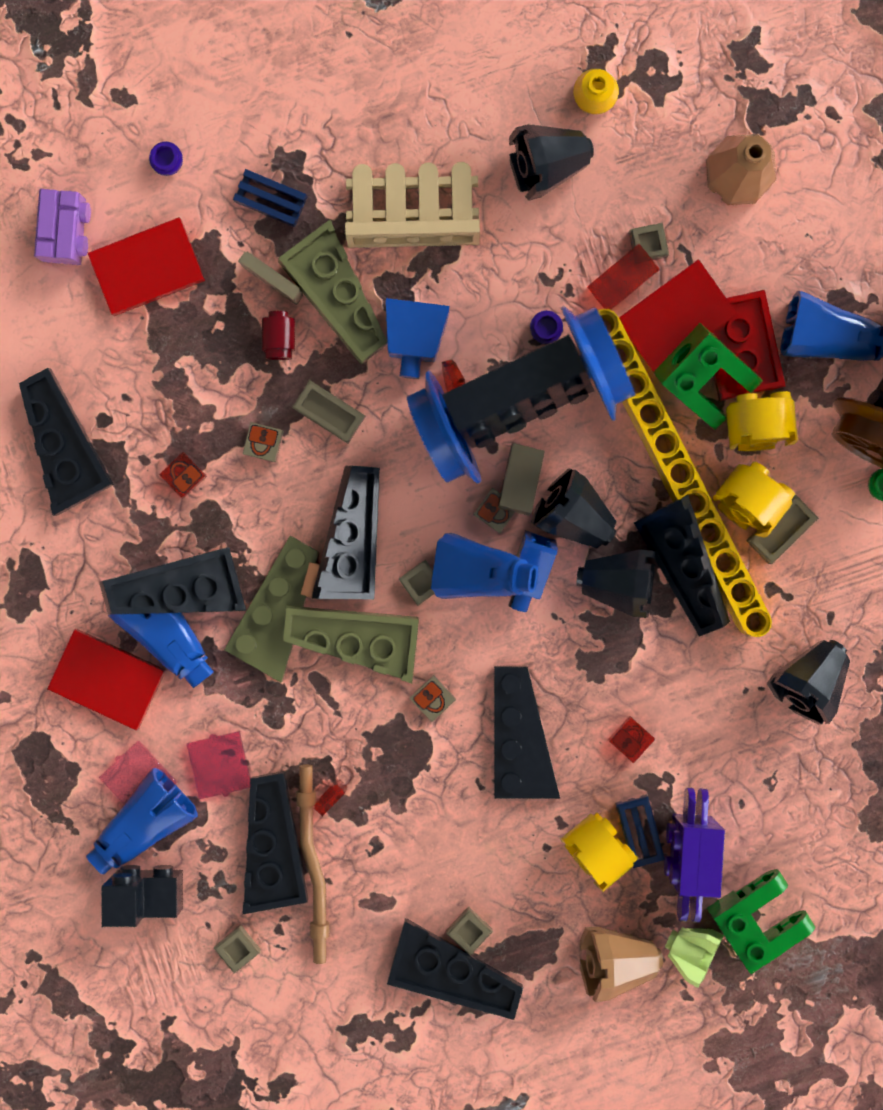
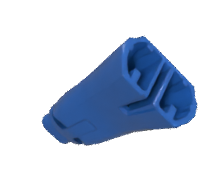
(829, 332)
(476, 570)
(170, 642)
(142, 822)

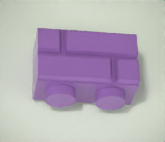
(61, 227)

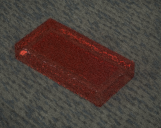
(623, 278)

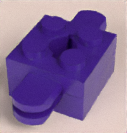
(695, 855)

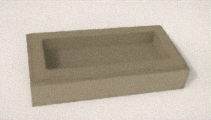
(271, 277)
(329, 411)
(521, 479)
(785, 533)

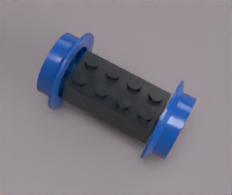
(518, 394)

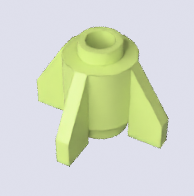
(693, 952)

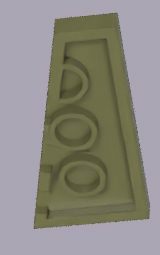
(328, 282)
(261, 630)
(367, 639)

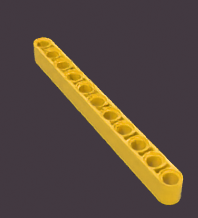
(692, 484)

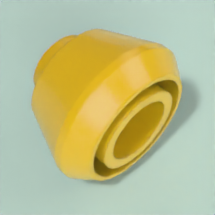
(595, 91)

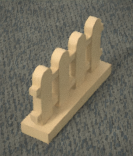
(435, 226)

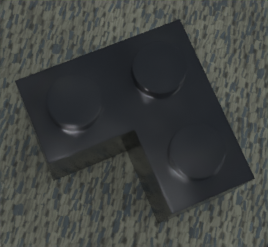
(141, 894)

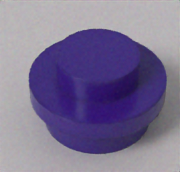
(166, 158)
(546, 327)

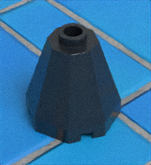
(547, 157)
(575, 512)
(620, 581)
(813, 681)

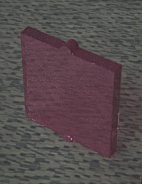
(219, 765)
(130, 770)

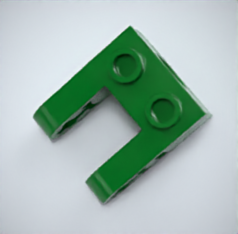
(694, 365)
(749, 942)

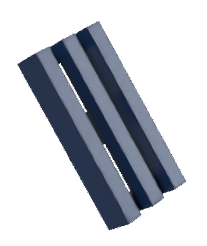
(278, 187)
(632, 804)

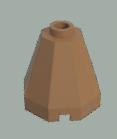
(741, 169)
(616, 962)

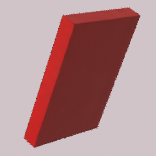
(146, 266)
(674, 311)
(754, 342)
(106, 679)

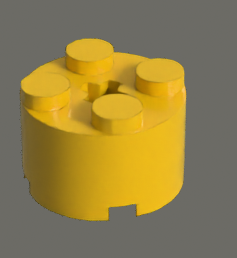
(761, 422)
(754, 498)
(598, 851)

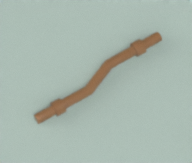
(306, 800)

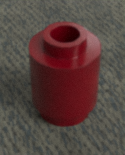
(278, 335)

